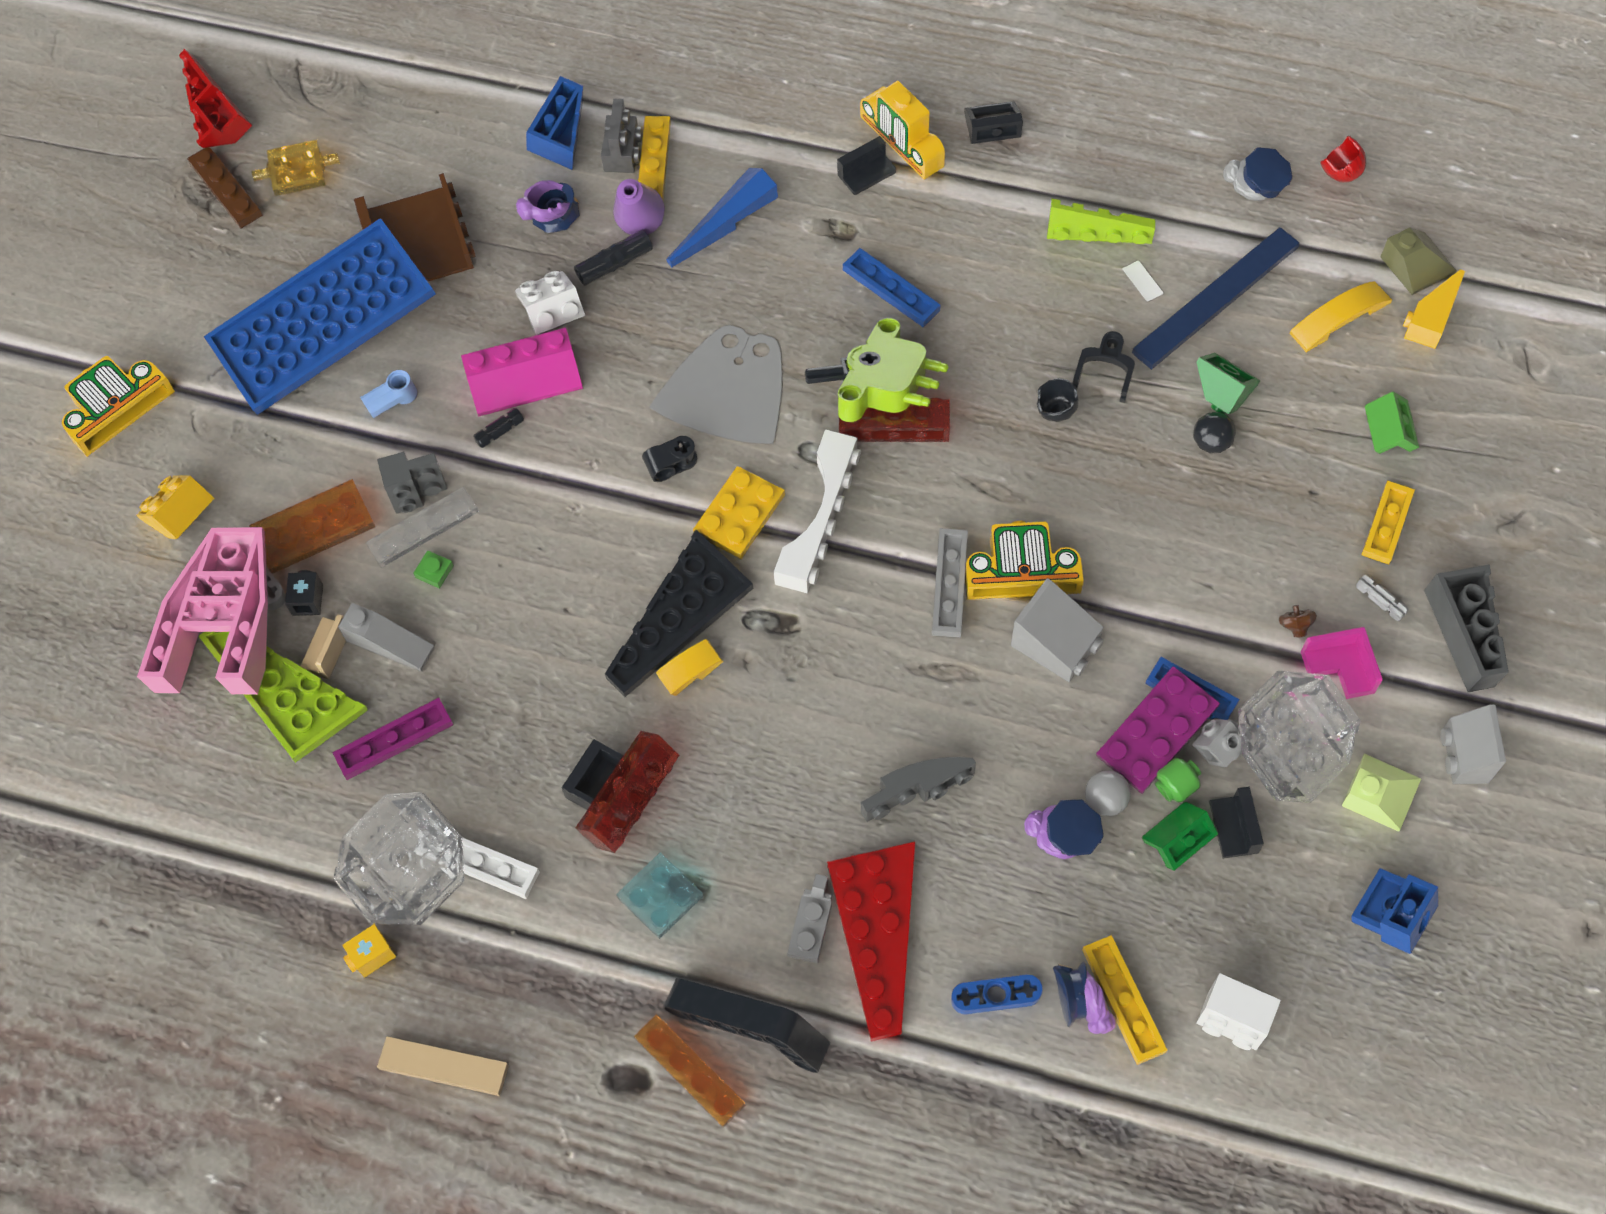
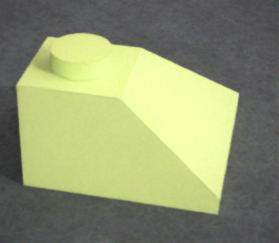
(1381, 792)

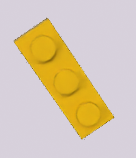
(1388, 522)

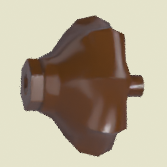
(1298, 621)

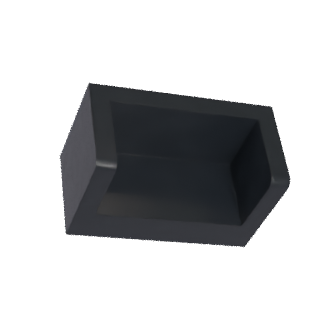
(590, 774)

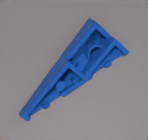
(746, 196)

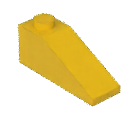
(1432, 312)

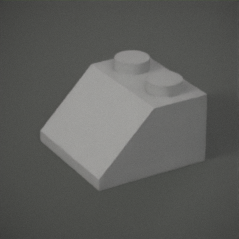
(1473, 746)

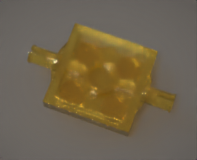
(296, 167)

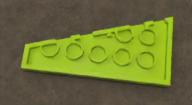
(294, 701)

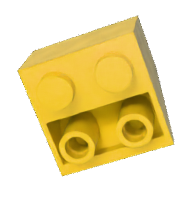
(175, 505)

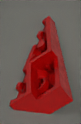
(215, 114)

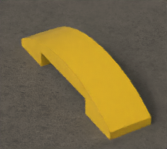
(1339, 312)

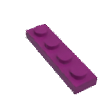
(392, 738)

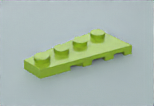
(1086, 225)

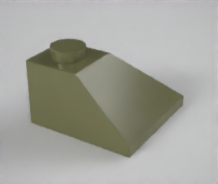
(1416, 260)

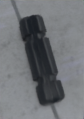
(498, 427)

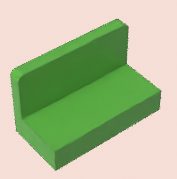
(1391, 423)

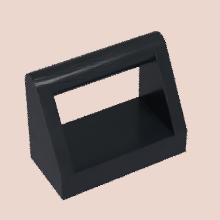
(994, 127)

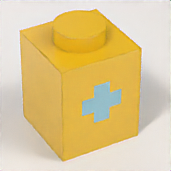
(367, 951)

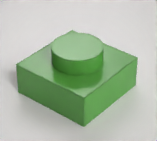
(433, 569)

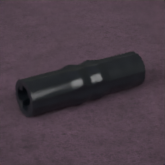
(613, 257)

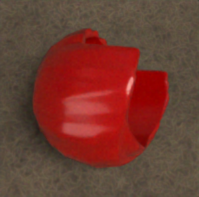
(1345, 161)

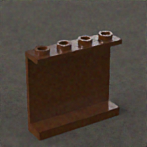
(426, 230)

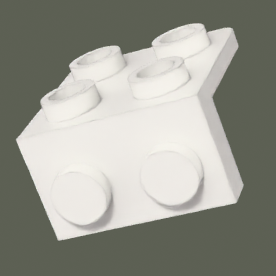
(550, 301)

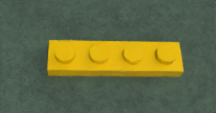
(655, 152)
(1124, 1000)

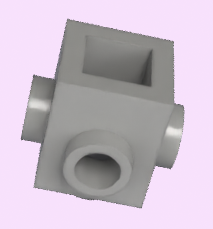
(1219, 742)

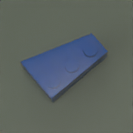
(557, 124)

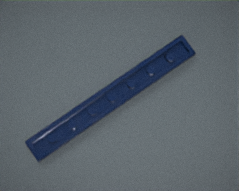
(1215, 298)

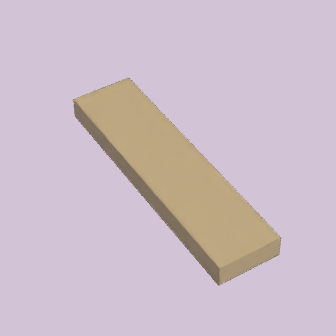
(443, 1066)

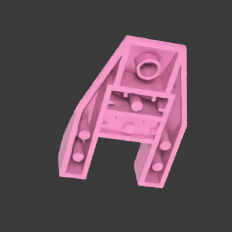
(216, 592)

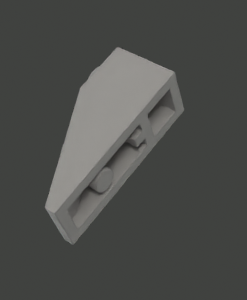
(384, 637)

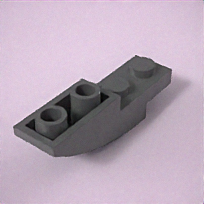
(927, 778)

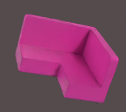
(1346, 654)

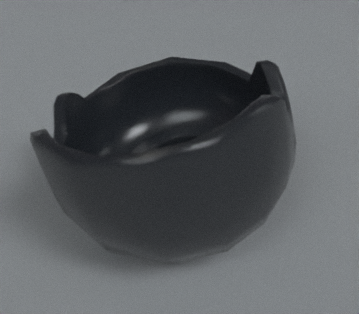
(1057, 400)
(1214, 432)

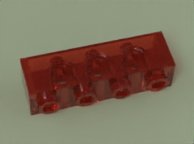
(906, 428)
(627, 791)

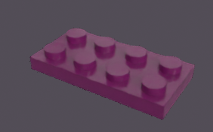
(1157, 729)

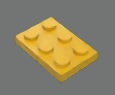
(739, 512)

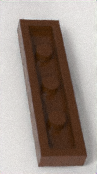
(224, 187)

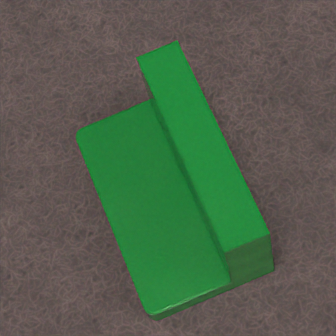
(1181, 834)

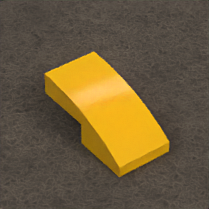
(688, 666)

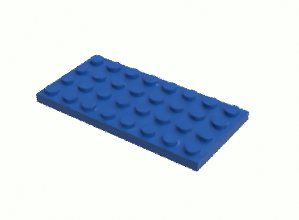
(319, 316)

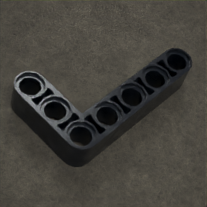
(750, 1019)

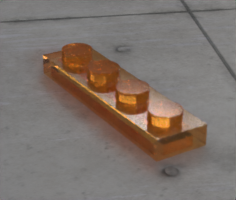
(690, 1071)

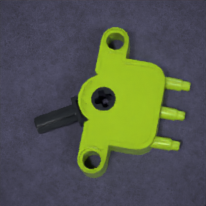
(880, 374)

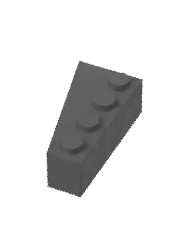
(1470, 625)

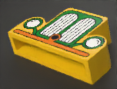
(905, 126)
(111, 400)
(1021, 563)

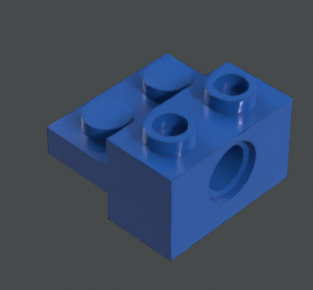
(1397, 908)

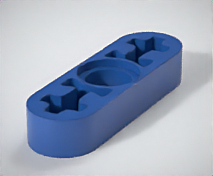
(1020, 998)

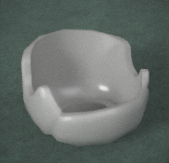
(1108, 793)

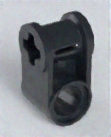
(668, 458)

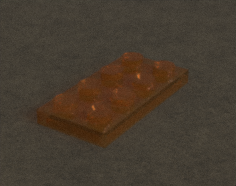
(314, 525)

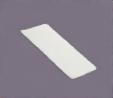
(1142, 281)

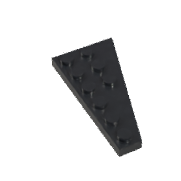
(685, 604)

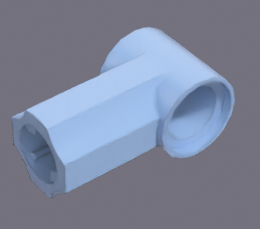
(389, 394)

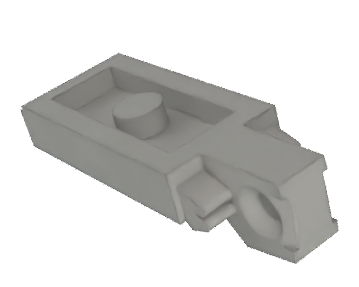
(811, 922)

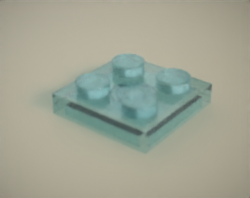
(659, 895)

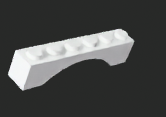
(800, 558)

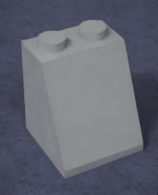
(1057, 632)

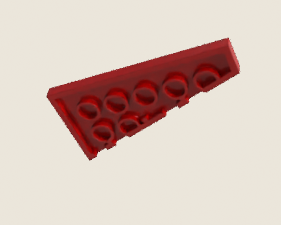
(874, 911)

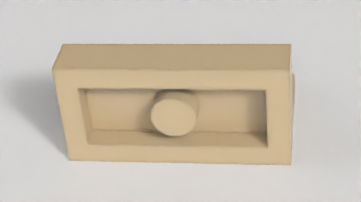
(324, 648)

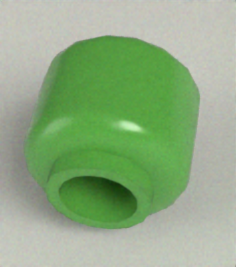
(1178, 780)

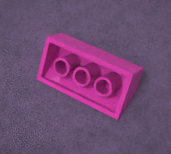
(521, 372)

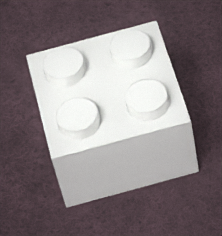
(1238, 1012)

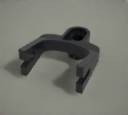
(1108, 355)

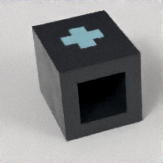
(304, 593)

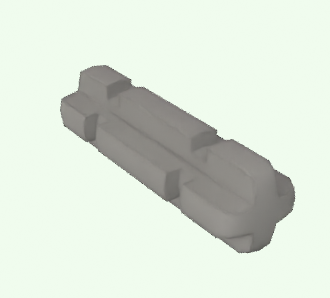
(1382, 597)

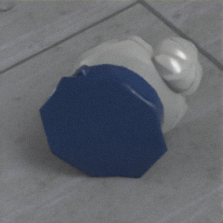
(1259, 175)

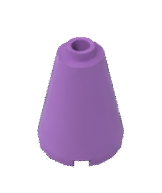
(637, 207)

